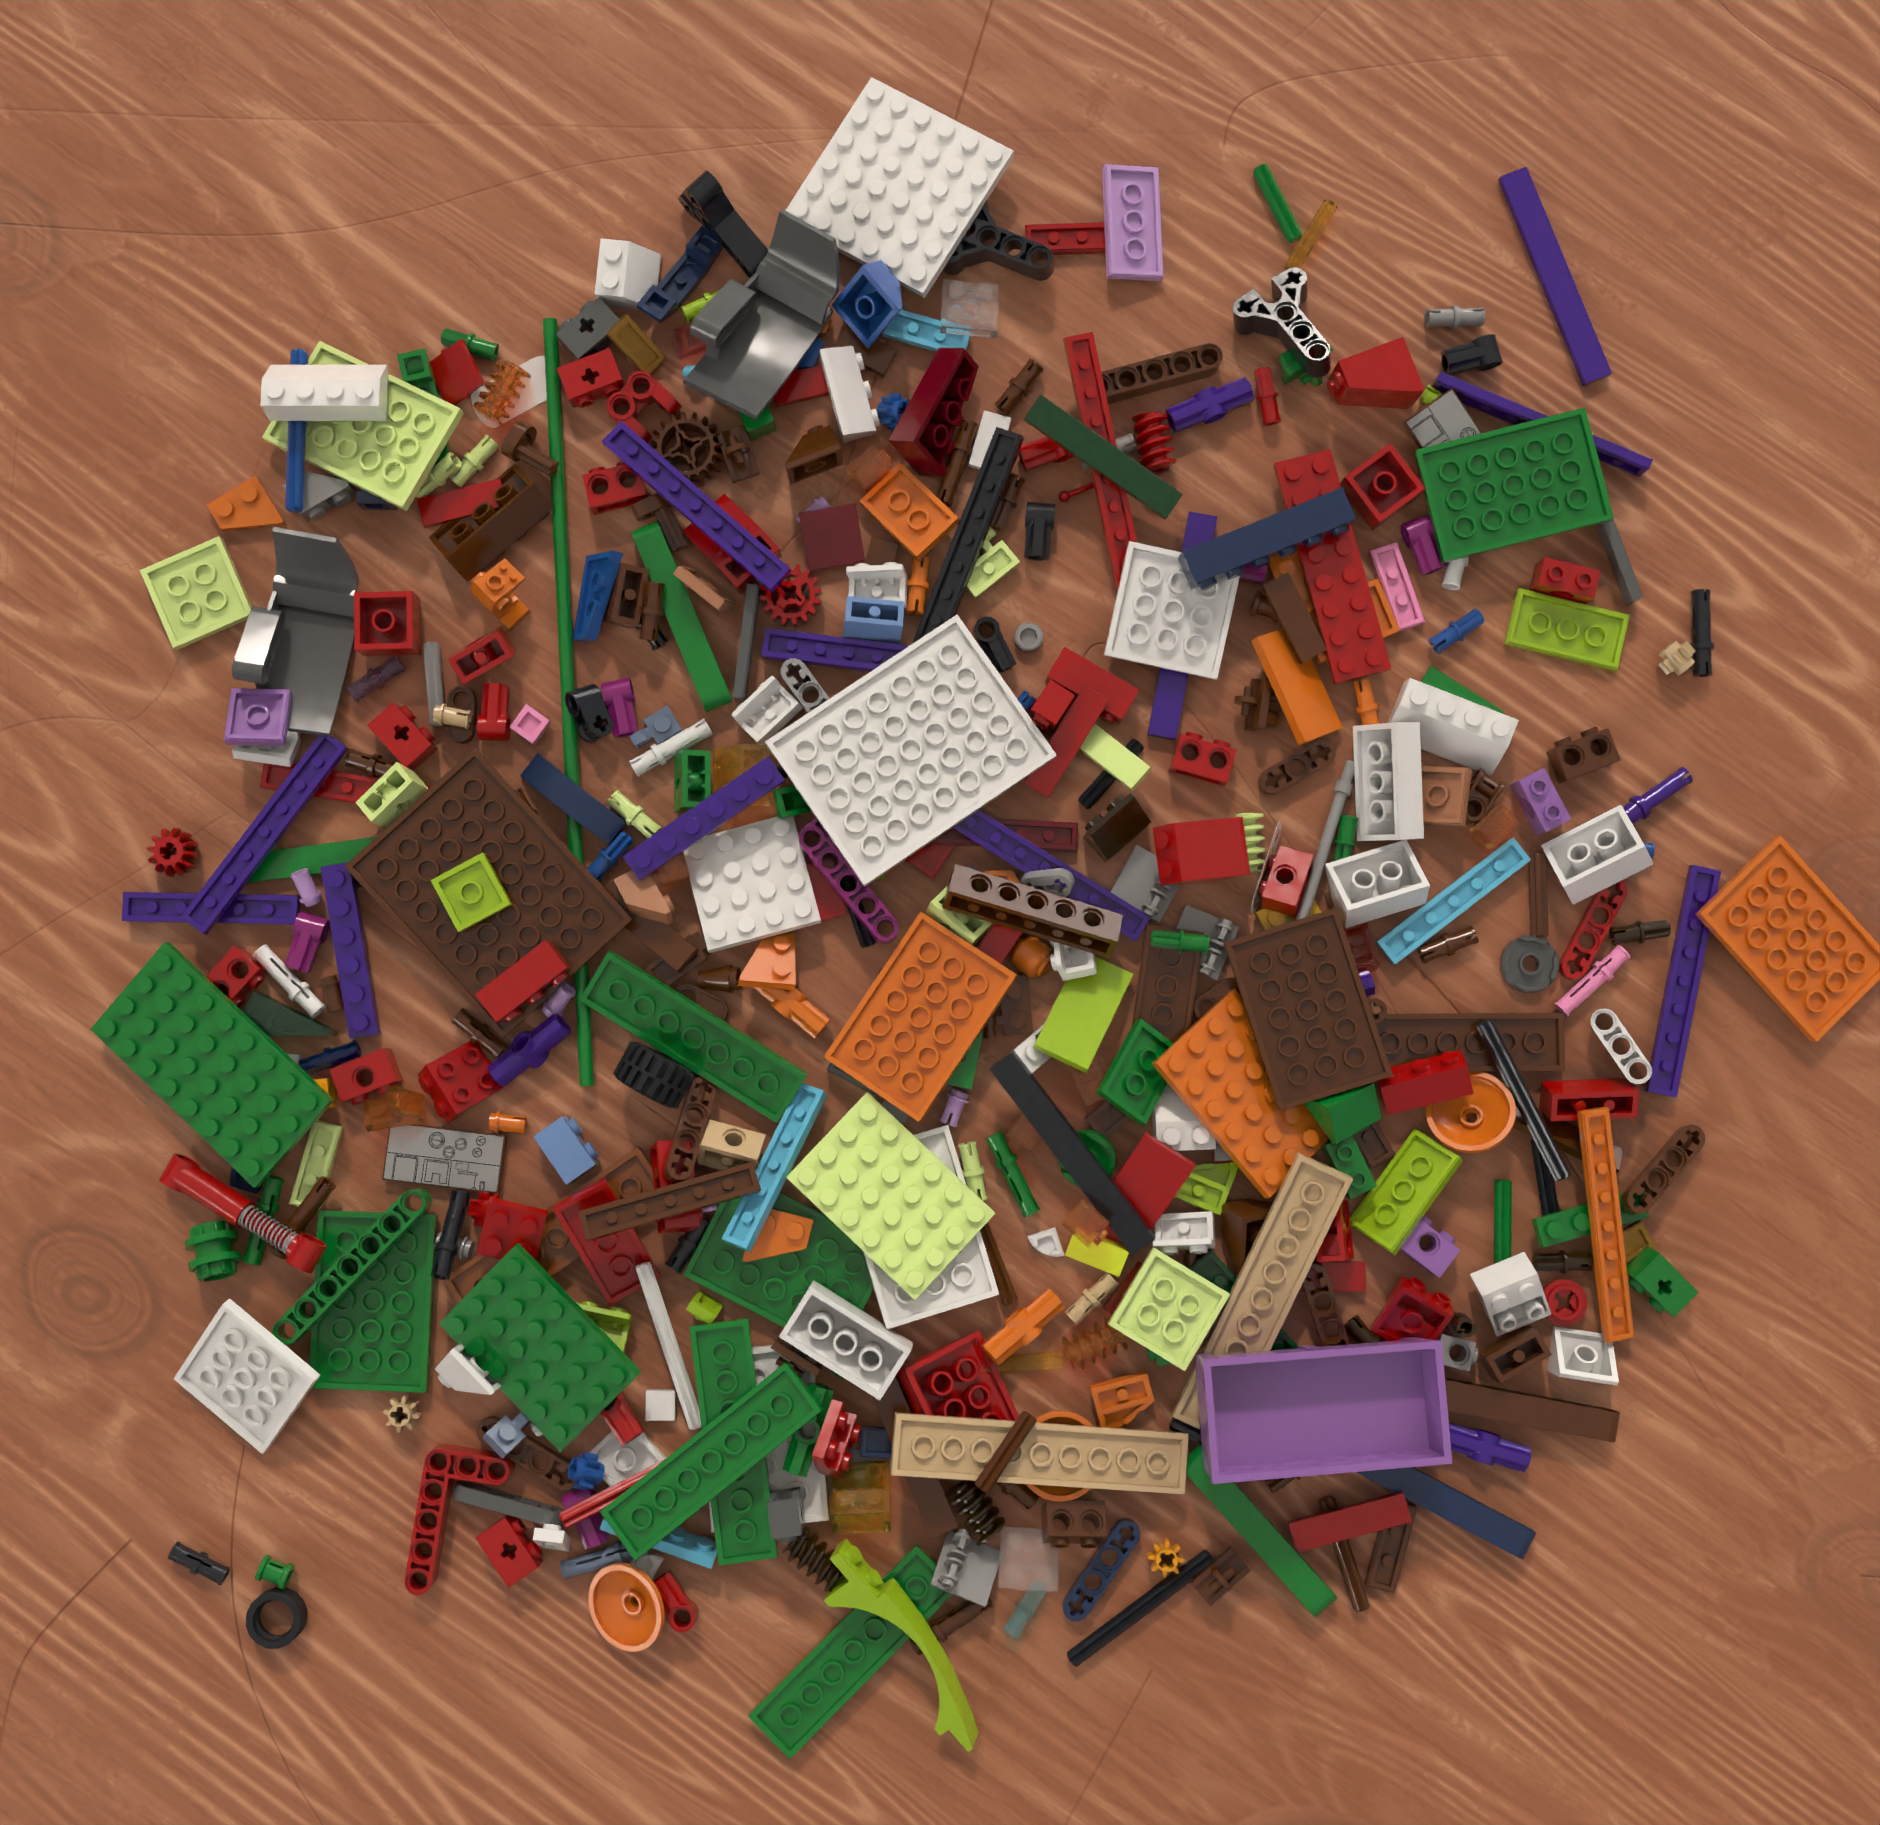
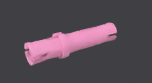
(1600, 973)

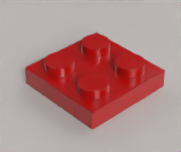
(510, 1224)

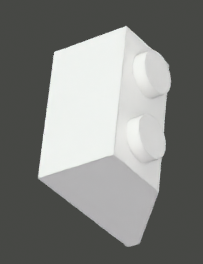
(625, 272)

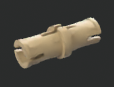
(1091, 1298)

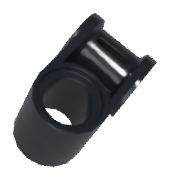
(588, 710)

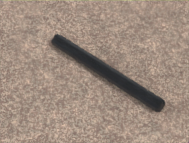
(1523, 1100)
(1139, 1609)

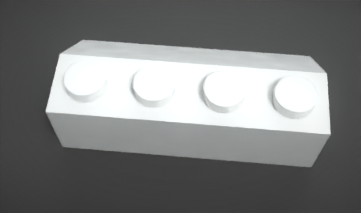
(325, 392)
(1455, 726)
(1388, 781)
(846, 1340)

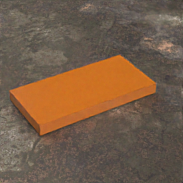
(1297, 688)

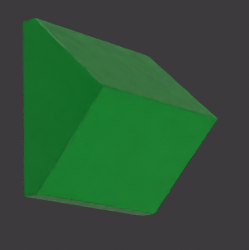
(1346, 1112)

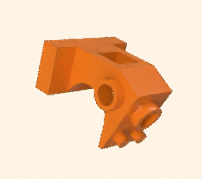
(496, 590)

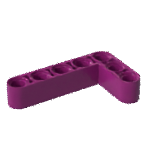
(837, 875)

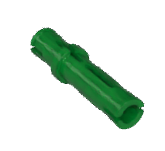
(1007, 1163)
(268, 1204)

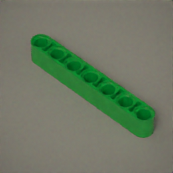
(682, 617)
(339, 1271)
(1262, 1537)

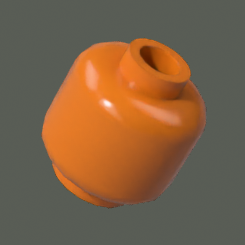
(1032, 957)

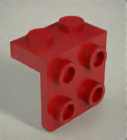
(458, 1080)

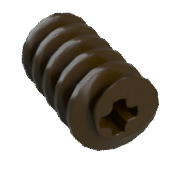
(977, 1509)
(815, 1558)

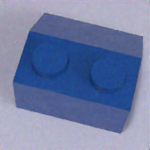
(870, 301)

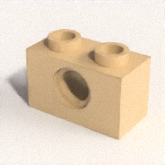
(730, 1146)

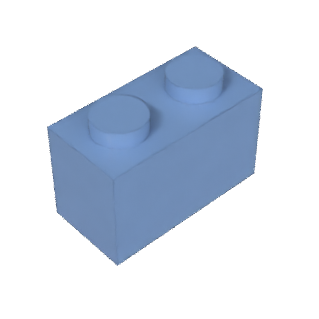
(873, 619)
(567, 1149)

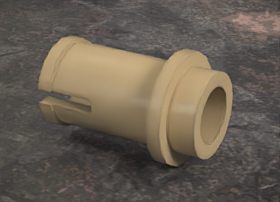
(452, 716)

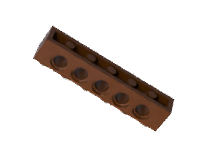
(1032, 911)

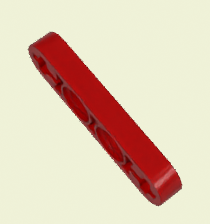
(1596, 930)

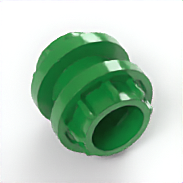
(213, 1251)

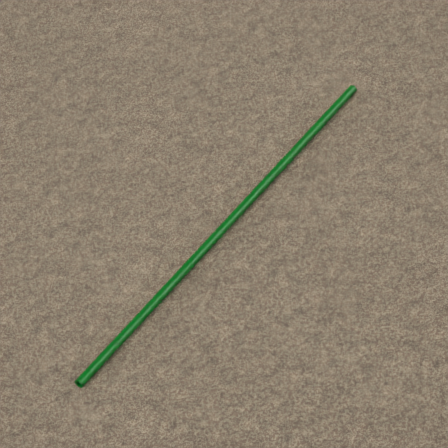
(566, 658)

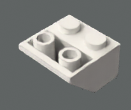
(1510, 1294)

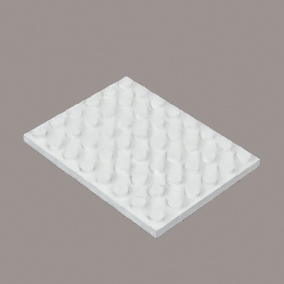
(910, 750)

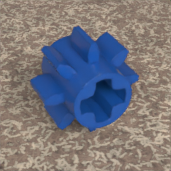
(891, 409)
(586, 1471)

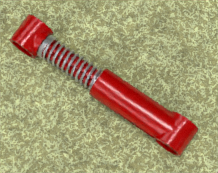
(187, 1177)

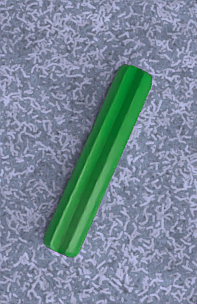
(1277, 203)
(1502, 1219)

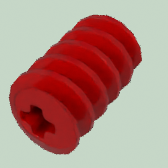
(1153, 442)

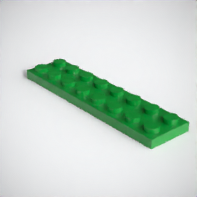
(693, 1036)
(723, 1376)
(711, 1460)
(843, 1661)

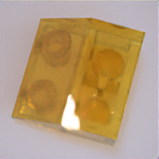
(735, 760)
(861, 1499)

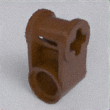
(1482, 794)

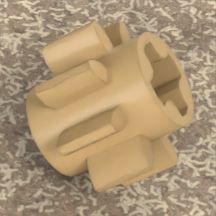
(1676, 658)
(408, 1408)

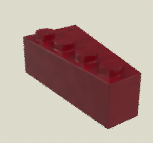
(934, 411)

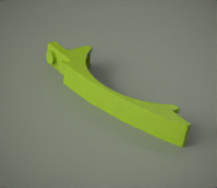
(866, 1591)

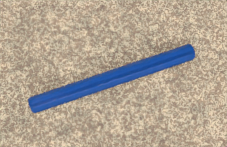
(295, 450)

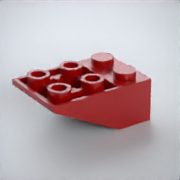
(725, 565)

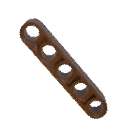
(1165, 367)

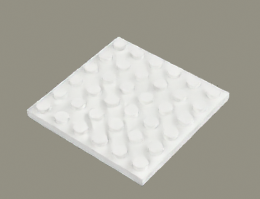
(900, 185)

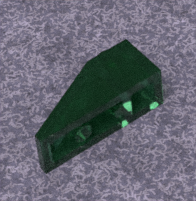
(282, 1020)

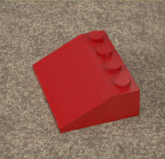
(951, 1385)

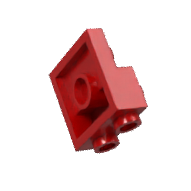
(1413, 1312)
(836, 1440)

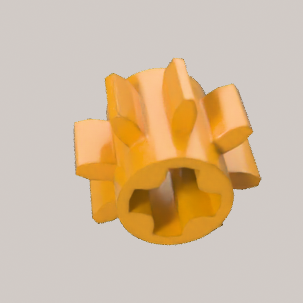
(1168, 1550)

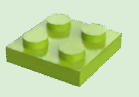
(471, 892)

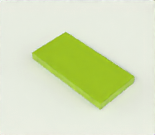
(1566, 629)
(1083, 1015)
(1405, 1191)

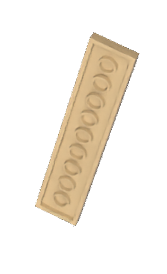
(1273, 1268)
(1048, 1456)

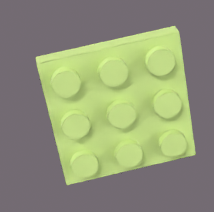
(197, 593)
(1168, 1309)

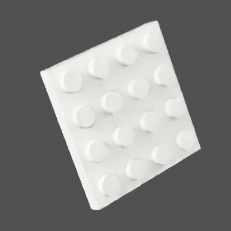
(1163, 620)
(751, 883)
(246, 1376)

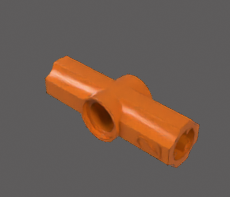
(796, 1007)
(1023, 1326)

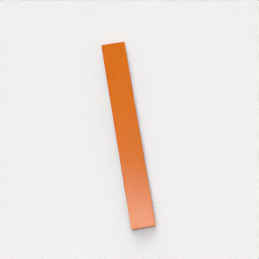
(1605, 1224)

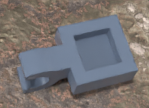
(660, 727)
(506, 1434)

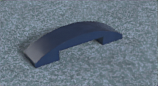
(683, 277)
(573, 799)

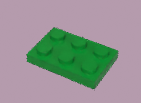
(1131, 1079)

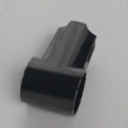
(1480, 354)
(1039, 523)
(995, 646)

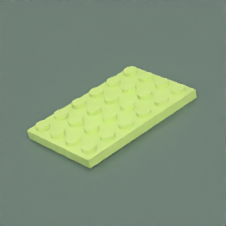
(378, 456)
(890, 1195)

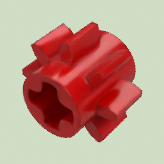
(479, 1206)

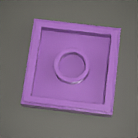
(258, 717)

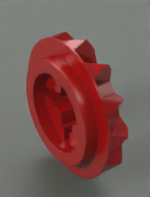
(1577, 1301)

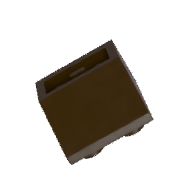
(1117, 828)

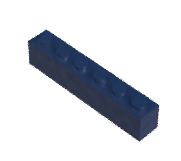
(1267, 538)

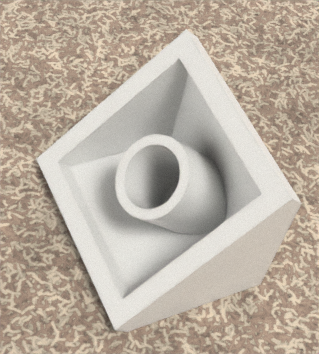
(1582, 1356)

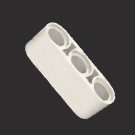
(1619, 1031)

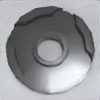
(1546, 963)

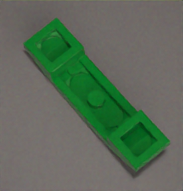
(418, 372)

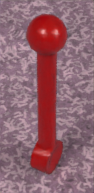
(1064, 496)

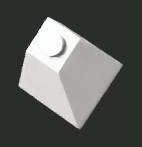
(463, 1373)

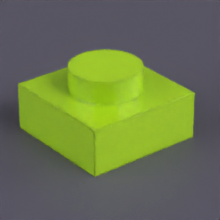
(704, 1307)

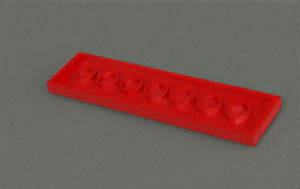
(1335, 577)

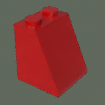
(1377, 378)
(1201, 851)

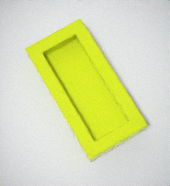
(1107, 1256)

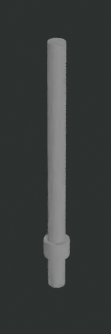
(1342, 790)

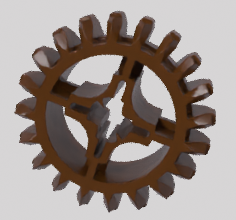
(697, 446)

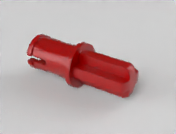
(1267, 396)

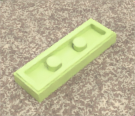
(1114, 758)
(316, 1159)

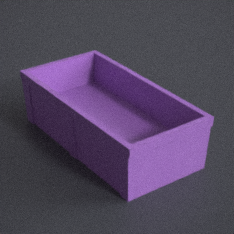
(1323, 1410)

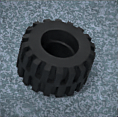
(653, 1074)

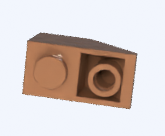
(644, 898)

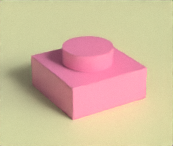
(530, 724)

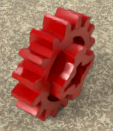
(783, 605)

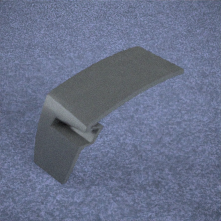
(769, 324)
(305, 631)

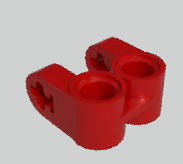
(638, 402)

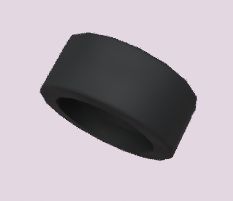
(260, 1634)

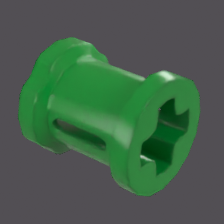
(274, 1572)

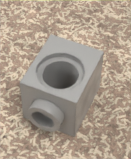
(1468, 1351)

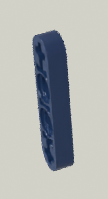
(1104, 1571)

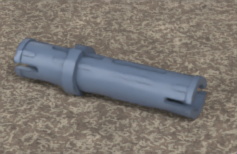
(596, 1560)

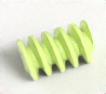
(1252, 839)

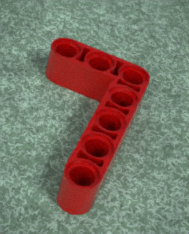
(440, 1505)

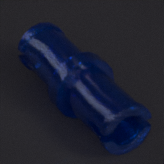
(331, 1057)

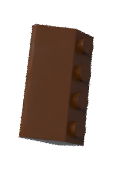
(484, 536)

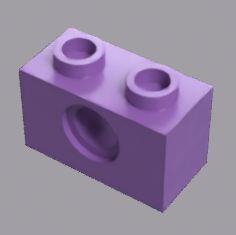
(1540, 801)
(1438, 1255)

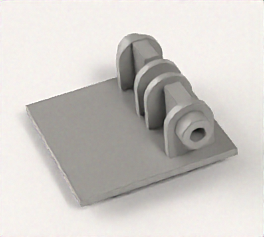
(1141, 886)
(1219, 931)
(966, 1568)

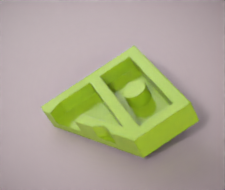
(1208, 1186)

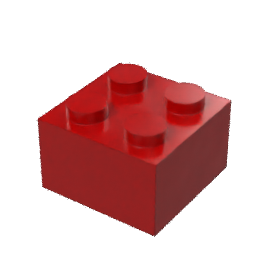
(1381, 486)
(387, 623)

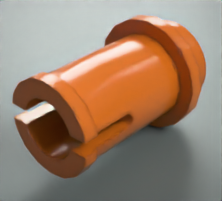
(507, 1123)

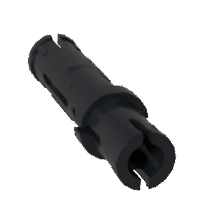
(1701, 633)
(448, 1243)

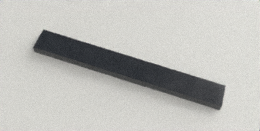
(971, 530)
(1072, 1152)

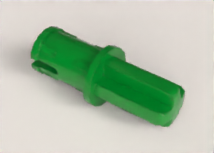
(475, 345)
(1345, 837)
(1180, 941)

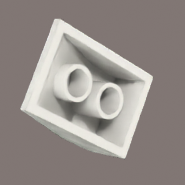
(1178, 1126)

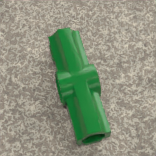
(801, 1446)

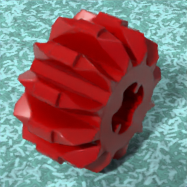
(172, 841)

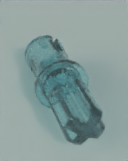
(1023, 1613)

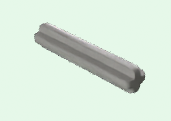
(434, 678)

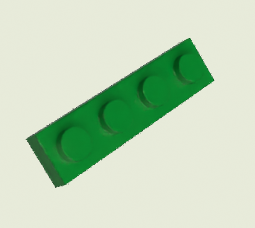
(1573, 1223)

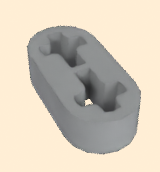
(1046, 880)

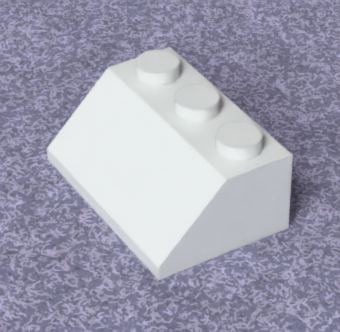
(849, 392)
(1597, 854)
(1376, 883)

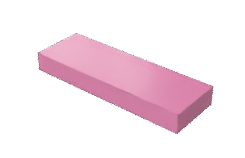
(1396, 586)

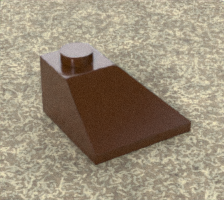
(814, 454)
(1241, 1225)

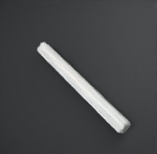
(669, 1345)

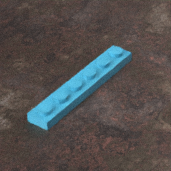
(1452, 901)
(775, 1166)

